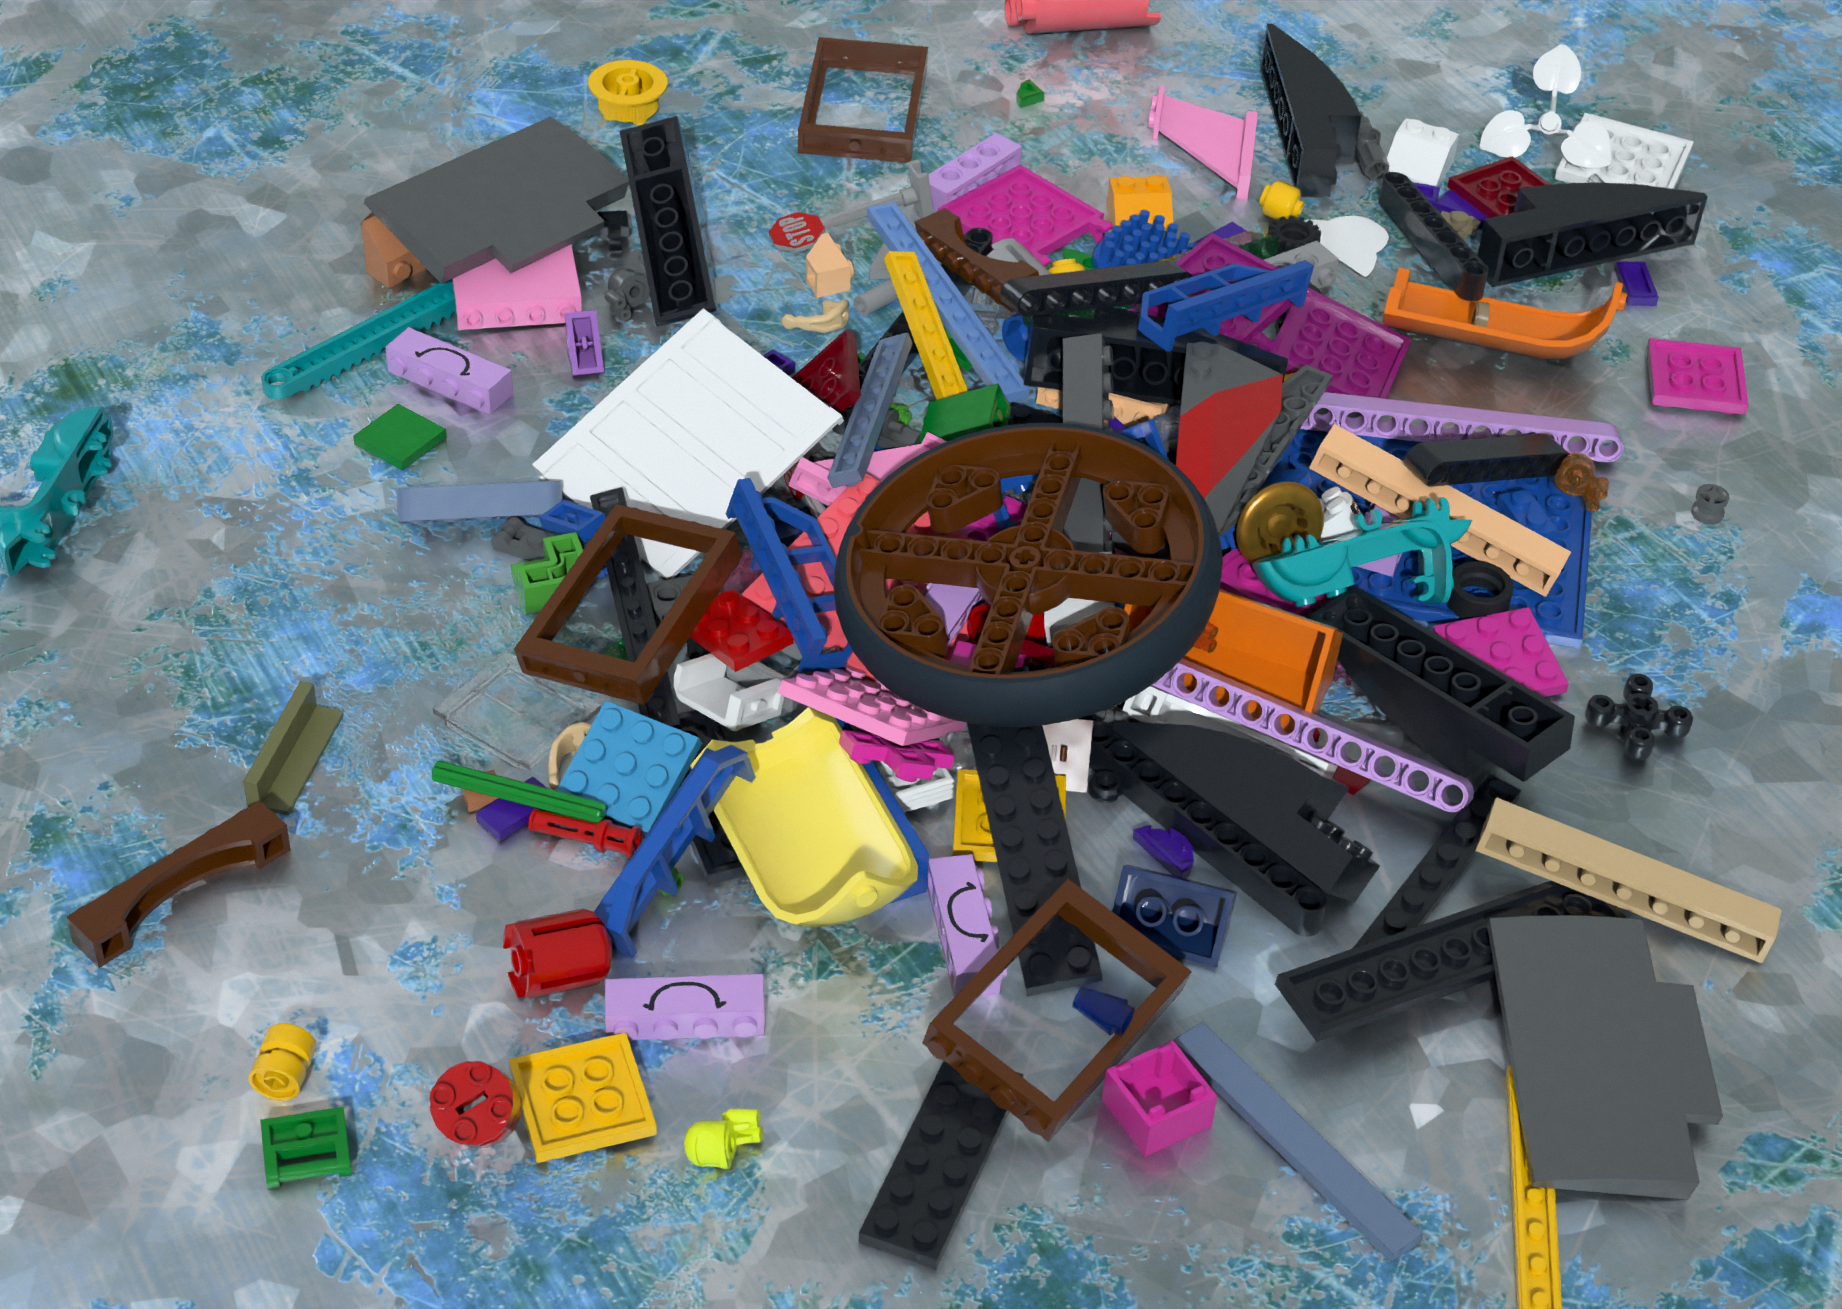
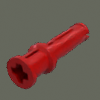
(603, 836)

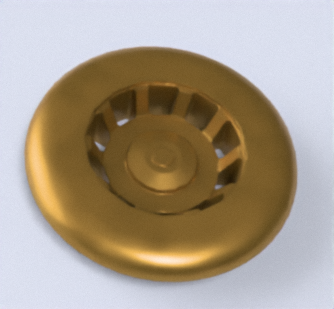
(1270, 519)

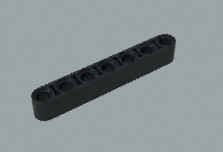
(1433, 236)
(1088, 288)
(1485, 459)

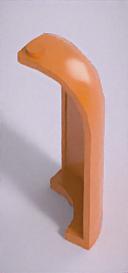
(1509, 326)

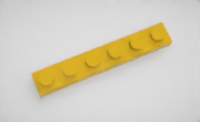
(925, 324)

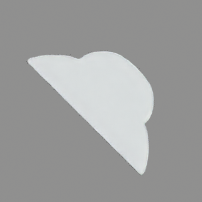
(1353, 241)

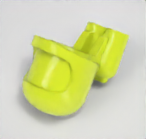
(715, 1141)

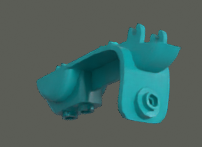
(68, 467)
(1326, 565)

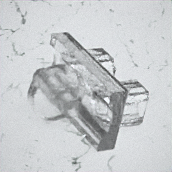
(988, 313)

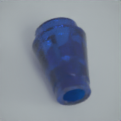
(1104, 1010)

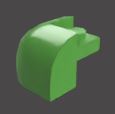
(540, 578)

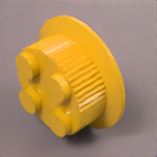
(628, 90)

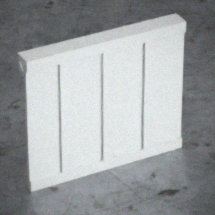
(687, 432)

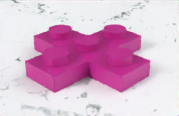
(906, 761)

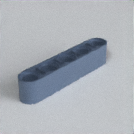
(477, 501)

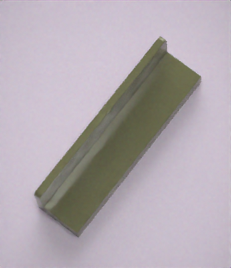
(291, 751)

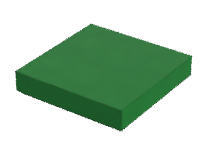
(400, 436)

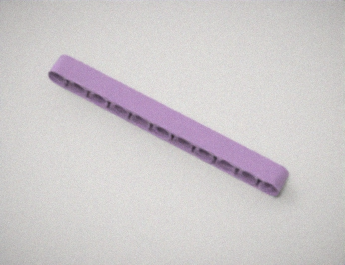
(1466, 421)
(1302, 735)

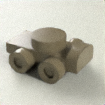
(1462, 223)

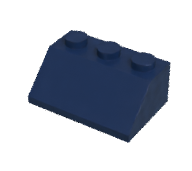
(1176, 913)

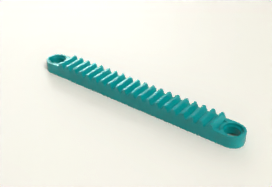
(359, 342)

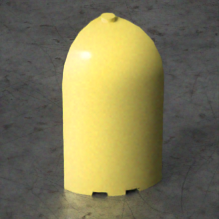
(813, 827)

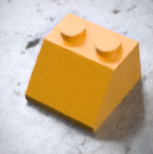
(1132, 194)

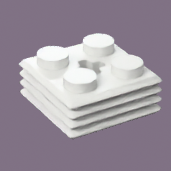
(919, 793)

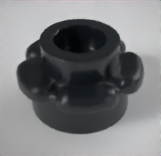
(1105, 787)

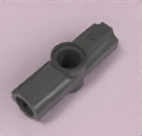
(1369, 151)

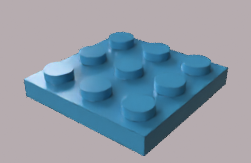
(630, 765)

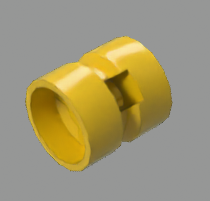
(282, 1062)

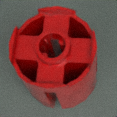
(557, 953)

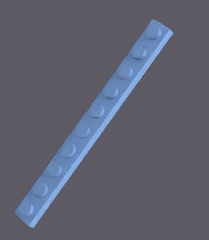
(952, 307)

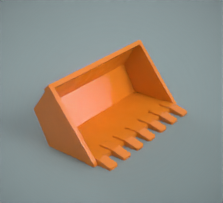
(1265, 651)

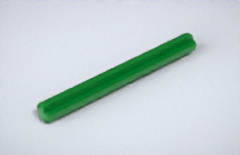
(518, 792)

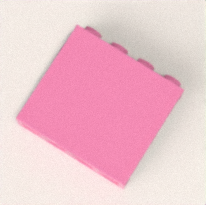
(527, 297)

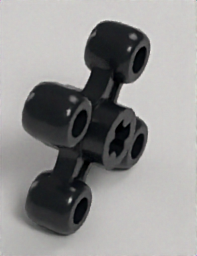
(1638, 716)

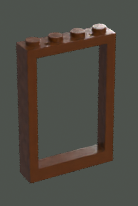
(861, 142)
(612, 675)
(1001, 1082)

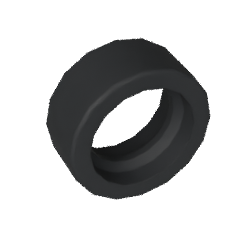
(1481, 575)

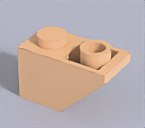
(827, 268)

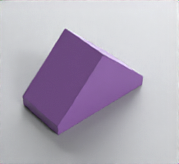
(583, 343)

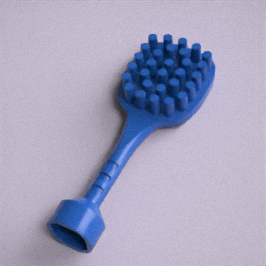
(1126, 245)

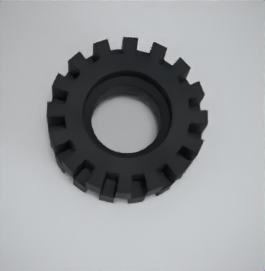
(1293, 233)

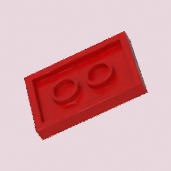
(739, 631)

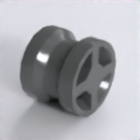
(1710, 504)

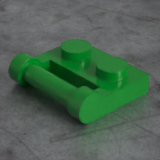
(305, 1136)

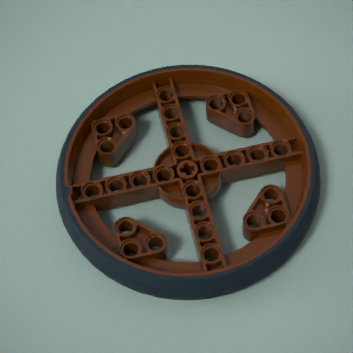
(1027, 574)

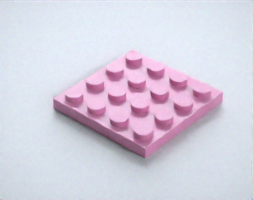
(867, 705)

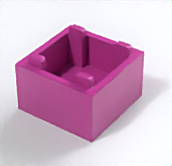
(1159, 1098)

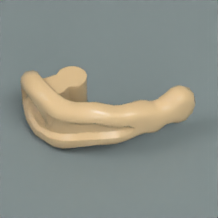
(834, 318)
(565, 743)

